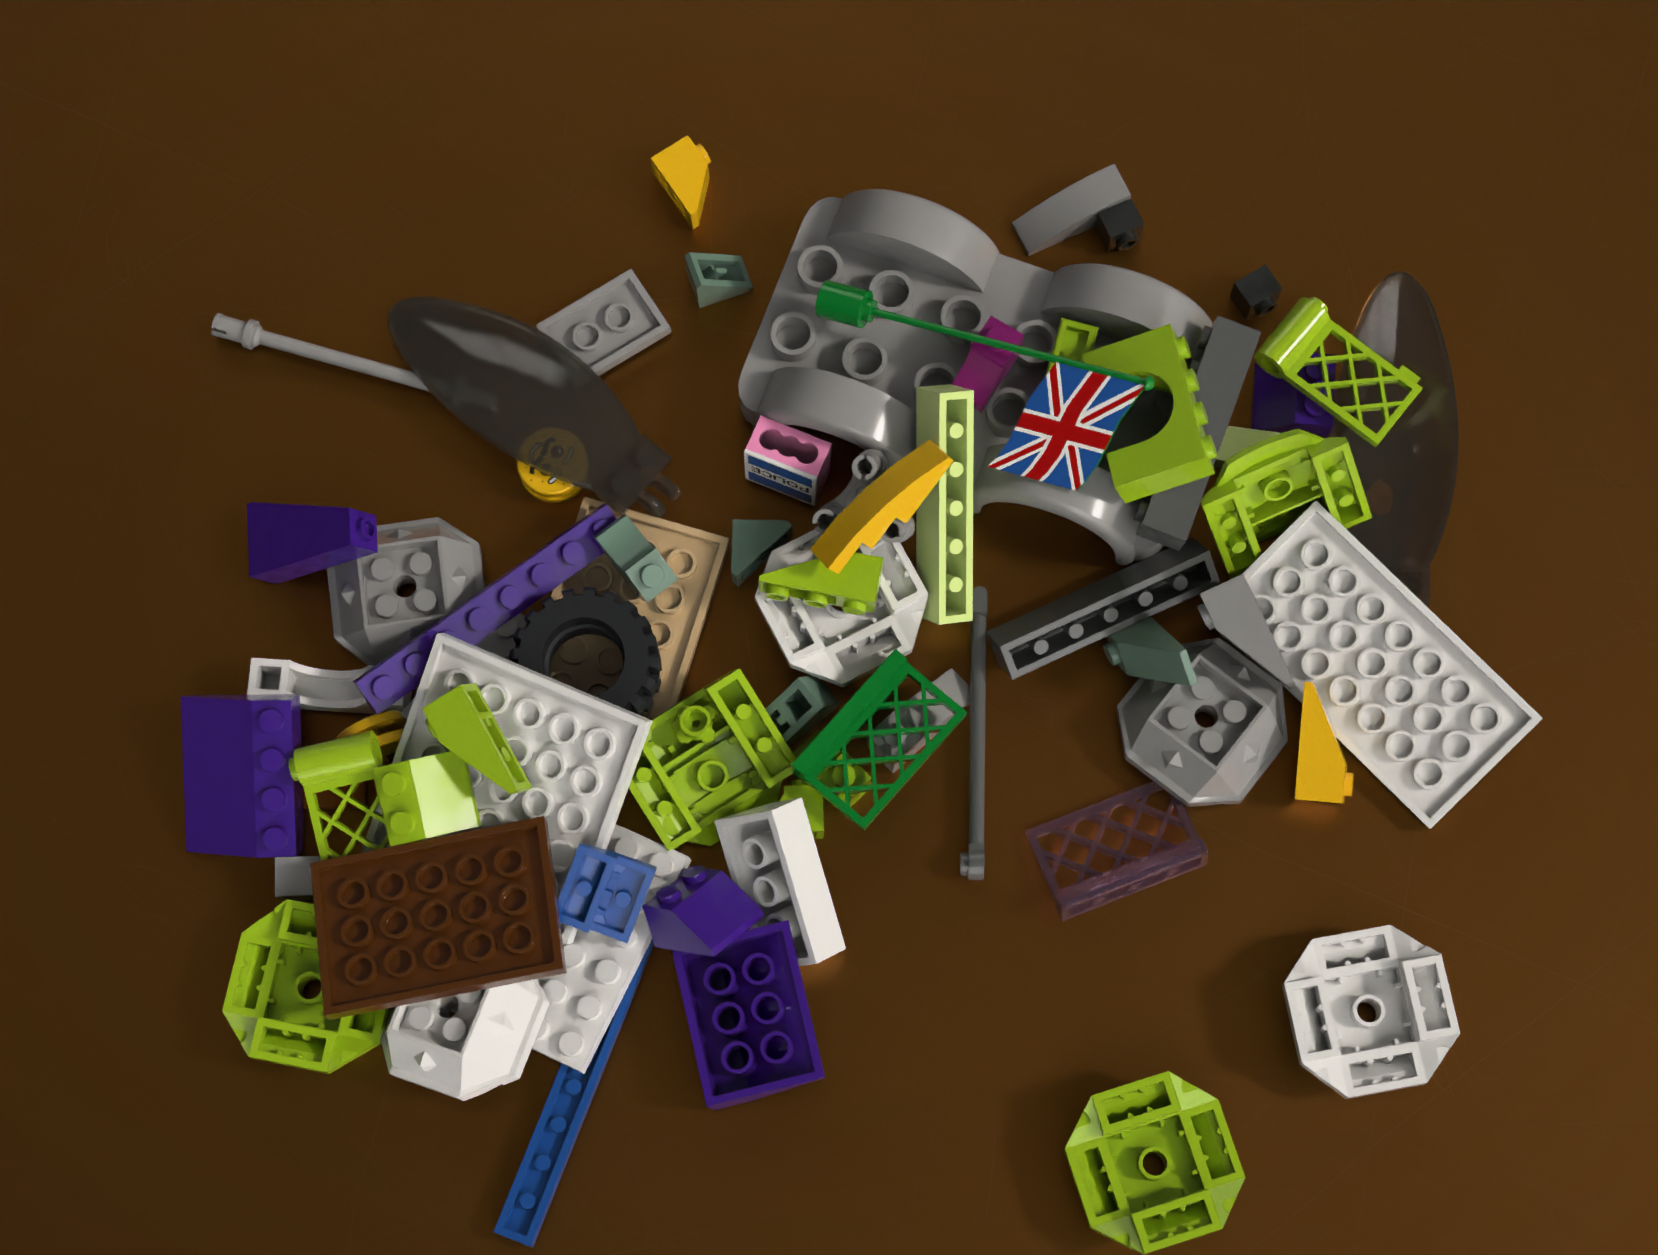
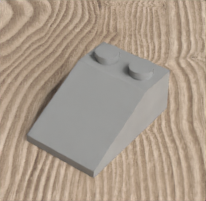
(1239, 620)

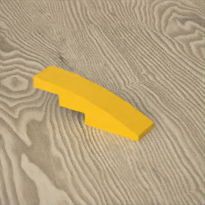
(890, 496)

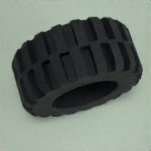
(600, 616)

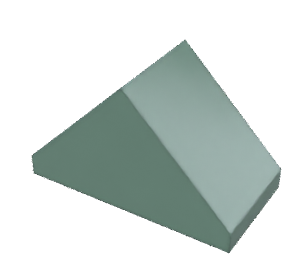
(716, 277)
(753, 544)

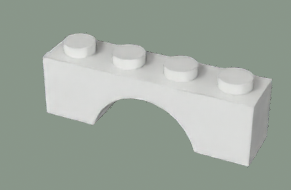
(317, 687)

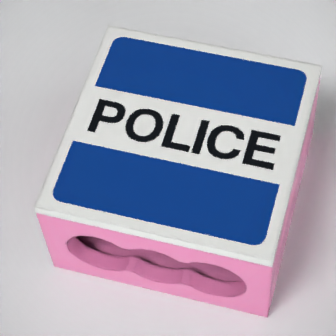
(787, 460)

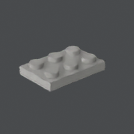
(608, 323)

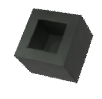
(1119, 226)
(1256, 293)

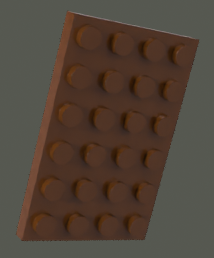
(437, 918)

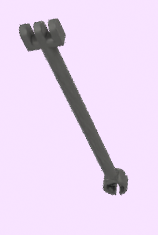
(973, 861)

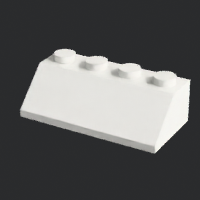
(780, 869)

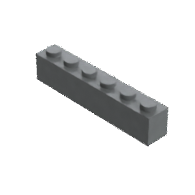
(1220, 375)
(1102, 608)

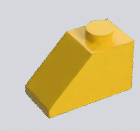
(684, 176)

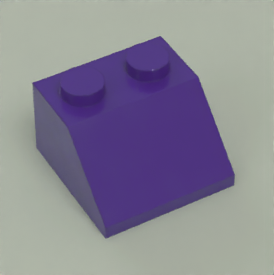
(1283, 408)
(700, 912)

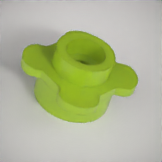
(689, 715)

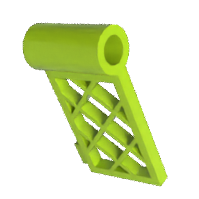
(1296, 341)
(337, 765)

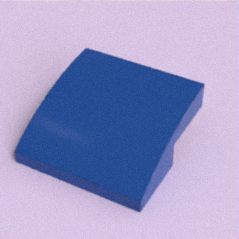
(604, 892)

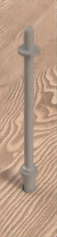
(252, 335)

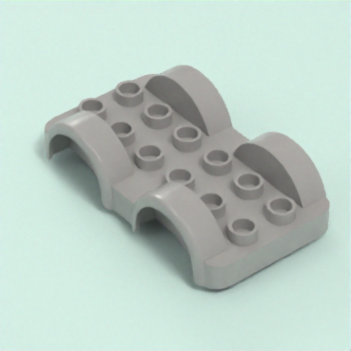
(951, 274)

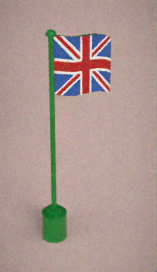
(1066, 416)

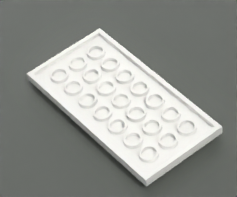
(1385, 667)

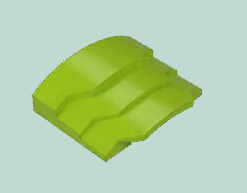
(1273, 485)
(697, 782)

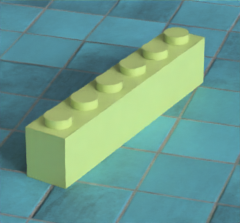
(946, 513)

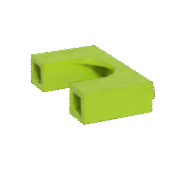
(1180, 449)

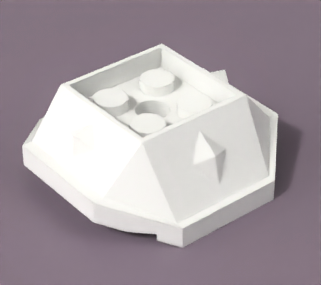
(841, 644)
(1410, 1001)
(472, 1049)

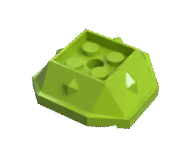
(268, 1000)
(1191, 1138)

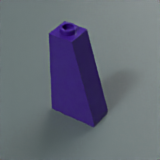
(304, 539)

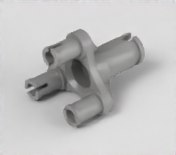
(865, 470)

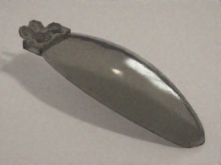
(530, 399)
(1415, 465)

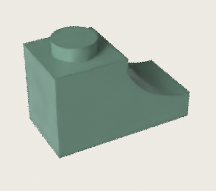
(635, 559)

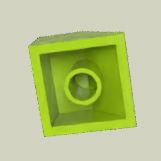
(426, 797)

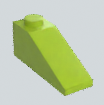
(470, 731)

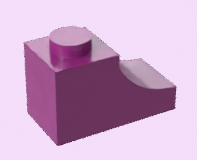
(988, 365)

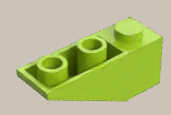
(852, 589)

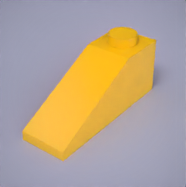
(1321, 763)

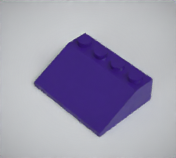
(240, 775)
(749, 1017)

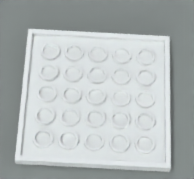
(567, 742)

